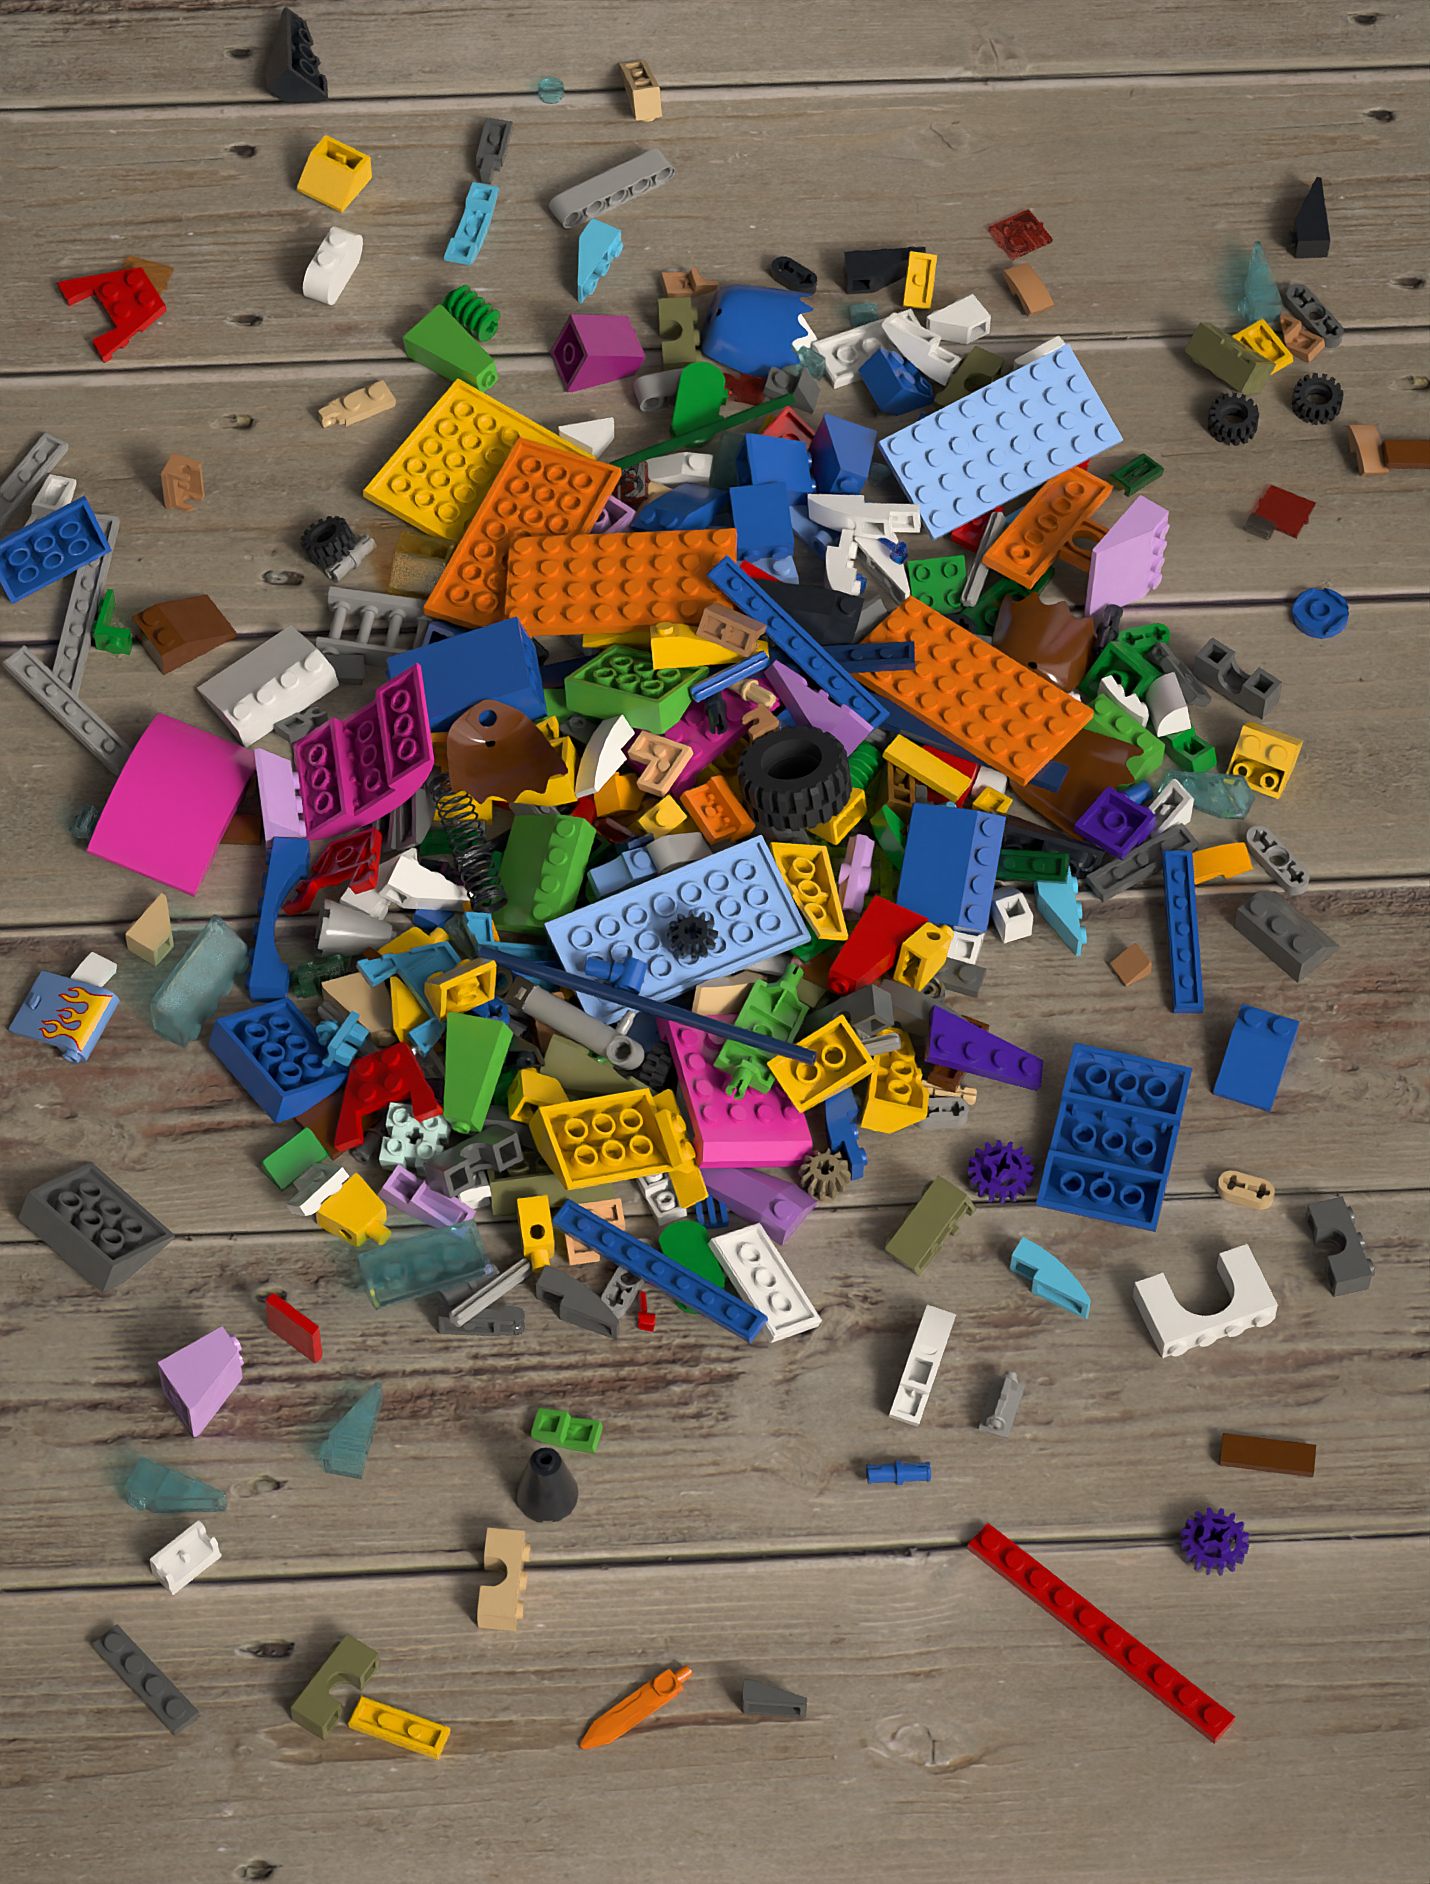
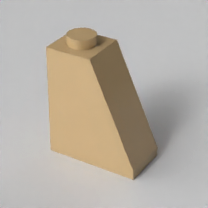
(372, 1004)

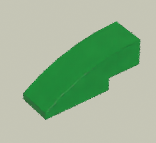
(1187, 749)

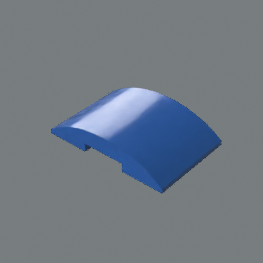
(1114, 1137)

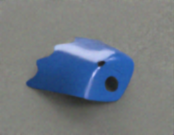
(754, 328)

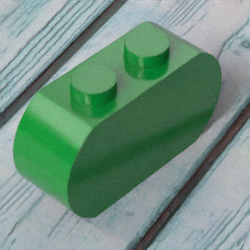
(698, 400)
(688, 1245)

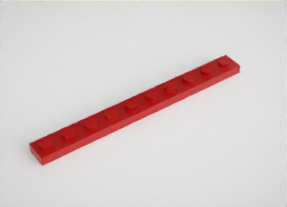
(1101, 1633)

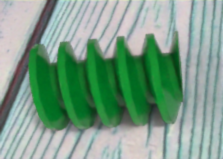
(472, 312)
(864, 764)

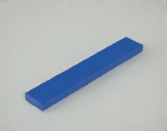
(1182, 932)

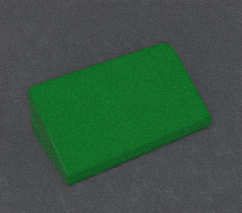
(293, 1159)

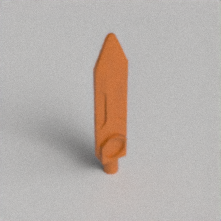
(635, 1708)

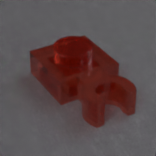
(747, 389)

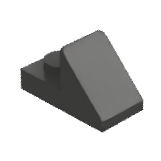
(802, 386)

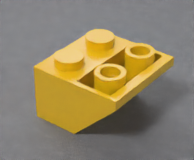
(335, 173)
(1265, 758)

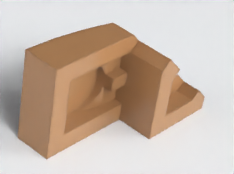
(685, 284)
(1298, 341)

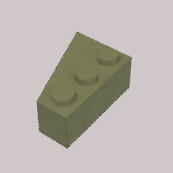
(1229, 359)
(928, 1225)

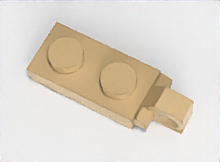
(358, 405)

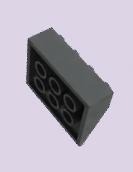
(94, 1225)

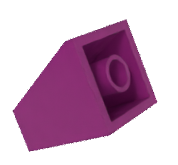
(596, 351)

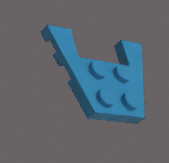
(481, 934)
(414, 969)

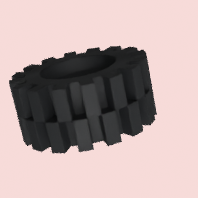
(1321, 387)
(1231, 431)
(328, 541)
(659, 1068)

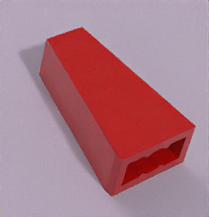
(873, 945)

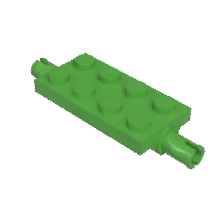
(768, 1010)

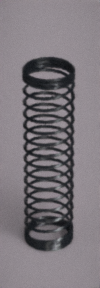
(488, 891)

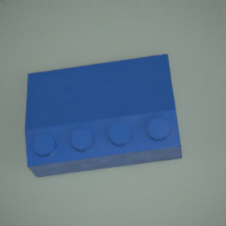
(50, 549)
(950, 866)
(277, 1058)

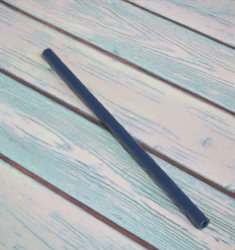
(650, 1006)

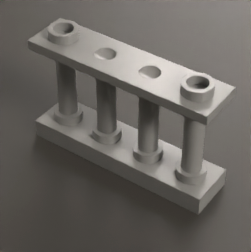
(372, 606)

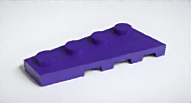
(970, 1049)

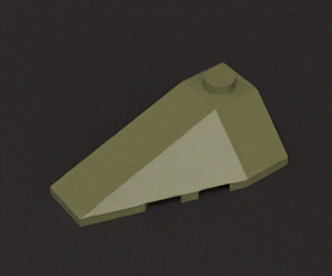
(582, 1074)

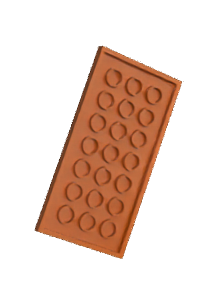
(533, 495)
(614, 580)
(975, 693)

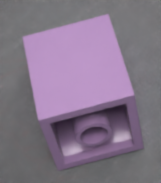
(201, 1377)

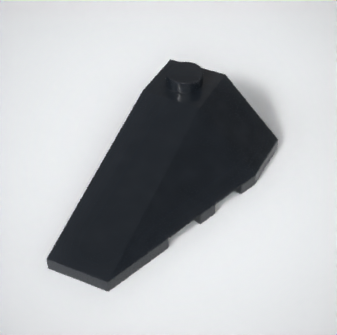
(292, 64)
(823, 613)
(1028, 836)

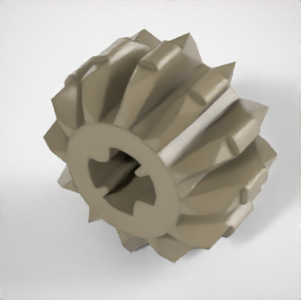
(832, 1165)

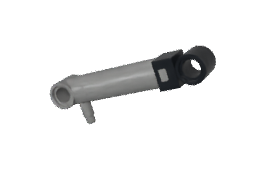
(570, 1020)

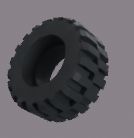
(796, 802)

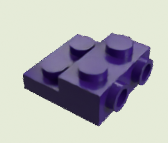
(1116, 823)

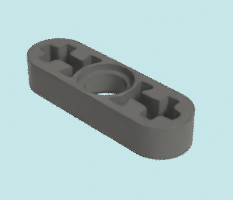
(1312, 304)

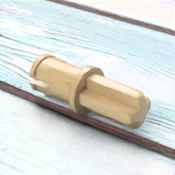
(752, 691)

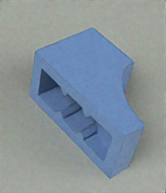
(622, 873)

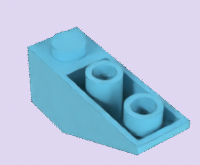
(597, 248)
(1062, 911)

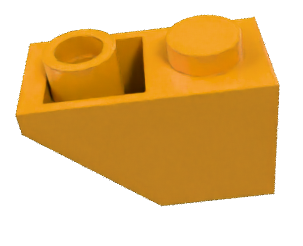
(618, 796)

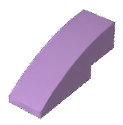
(416, 1199)

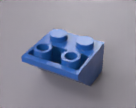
(895, 383)

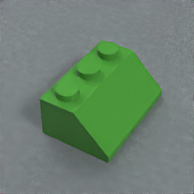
(1117, 724)

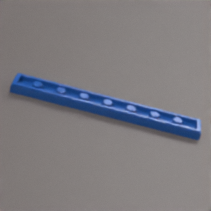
(796, 642)
(659, 1271)

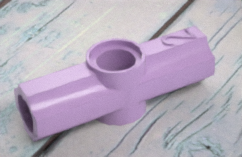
(855, 876)

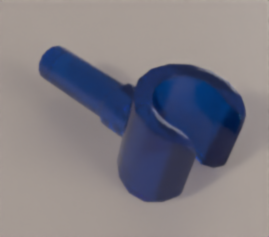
(898, 551)

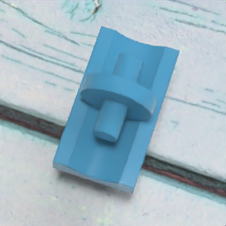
(337, 1037)

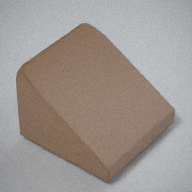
(1131, 965)

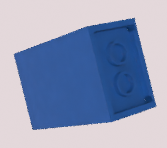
(475, 666)

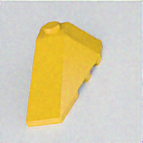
(680, 647)
(812, 886)
(894, 1089)

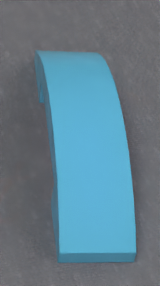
(473, 225)

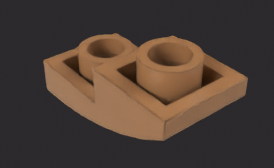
(1029, 288)
(1368, 448)

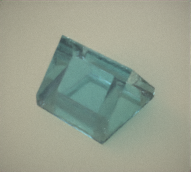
(862, 313)

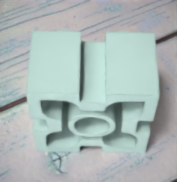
(402, 1129)

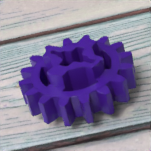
(1012, 1179)
(1211, 1553)

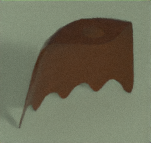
(1048, 637)
(515, 764)
(1093, 765)

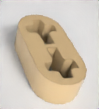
(1245, 1190)

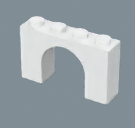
(1178, 1330)

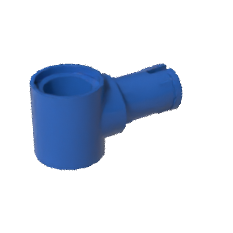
(624, 975)

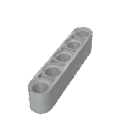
(612, 188)

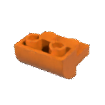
(717, 811)

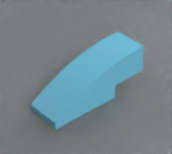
(1050, 1278)

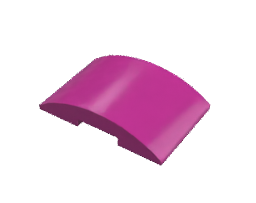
(366, 762)
(173, 803)

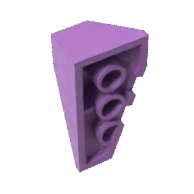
(814, 709)
(761, 1199)

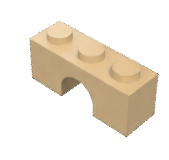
(501, 1604)

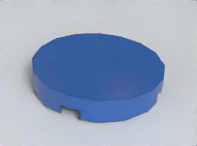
(1320, 613)

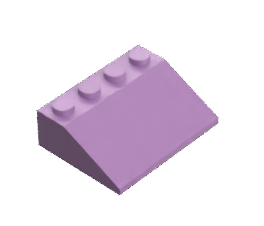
(1128, 558)

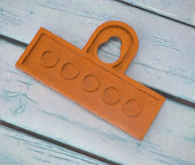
(1049, 525)

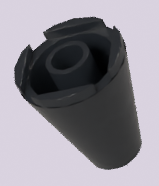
(546, 1487)

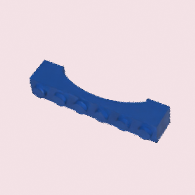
(287, 866)

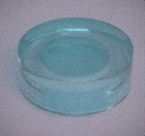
(551, 90)

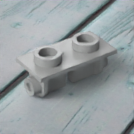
(1002, 1405)

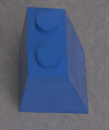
(841, 455)
(775, 460)
(761, 521)

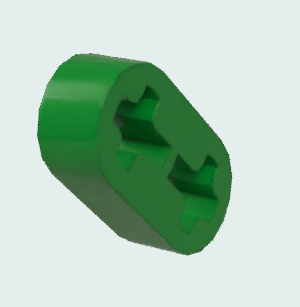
(1142, 637)

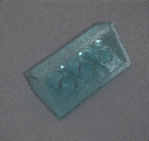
(198, 983)
(423, 1264)

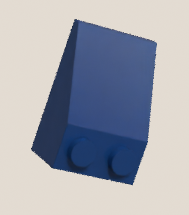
(682, 508)
(1256, 1057)

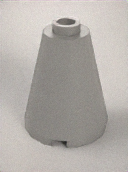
(349, 931)

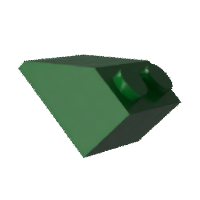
(1126, 668)

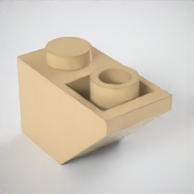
(152, 933)

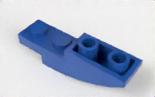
(842, 1132)

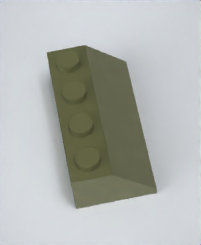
(535, 1178)

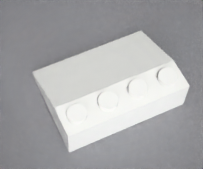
(269, 685)

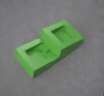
(563, 1431)

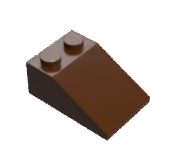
(181, 631)

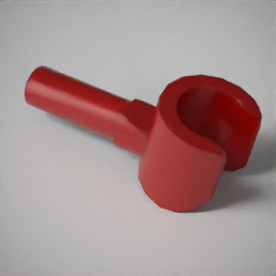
(646, 1320)

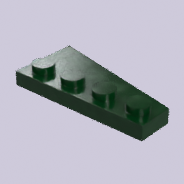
(988, 605)

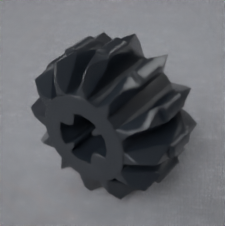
(703, 932)

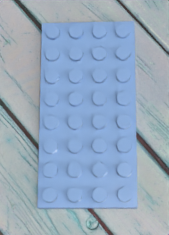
(1000, 442)
(732, 887)

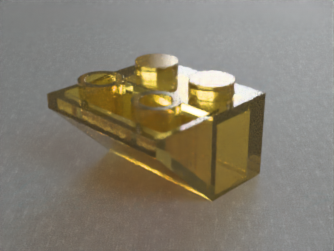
(418, 564)

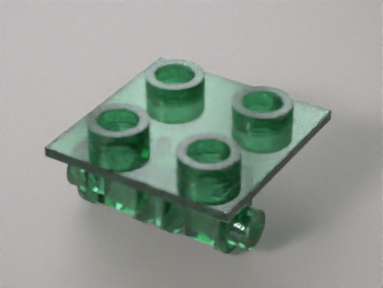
(309, 971)

